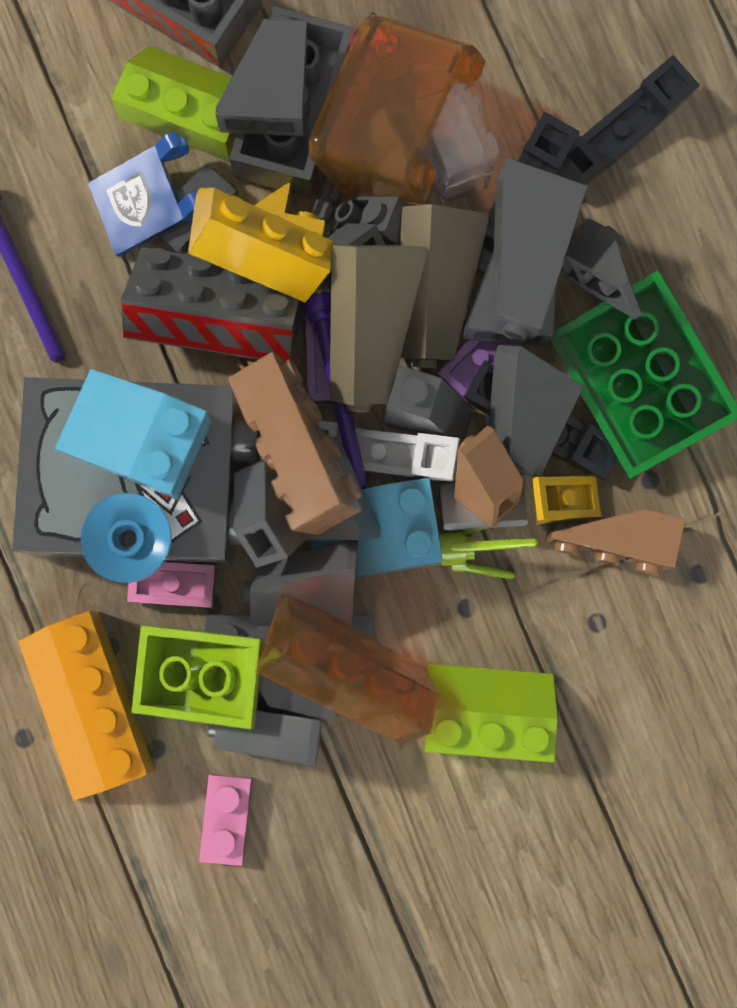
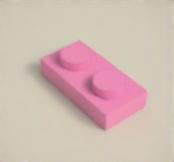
(176, 585)
(225, 819)

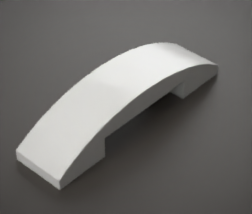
(404, 454)

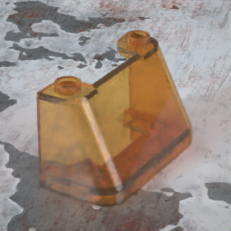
(386, 108)

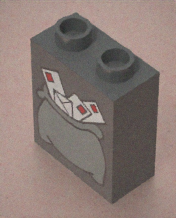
(61, 490)

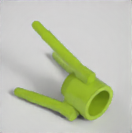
(458, 548)

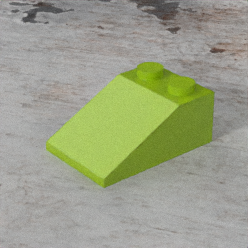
(197, 676)

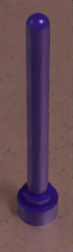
(30, 296)
(319, 312)

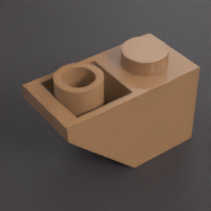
(486, 478)

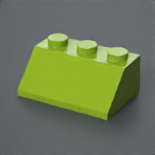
(174, 96)
(493, 713)

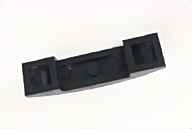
(629, 122)
(544, 150)
(578, 444)

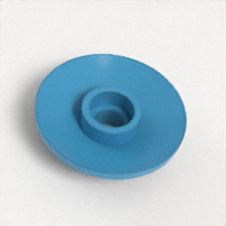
(104, 531)

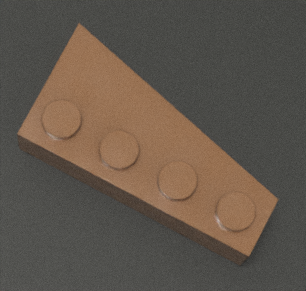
(295, 445)

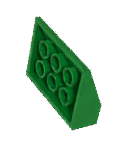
(645, 377)

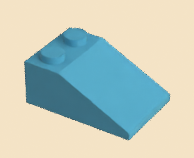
(134, 433)
(406, 529)

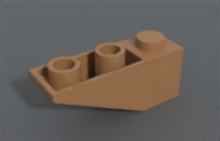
(636, 537)

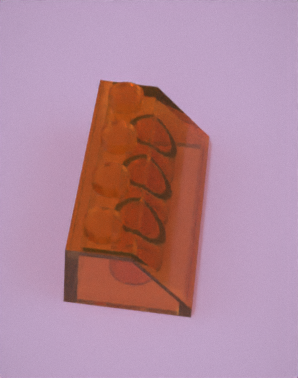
(348, 672)

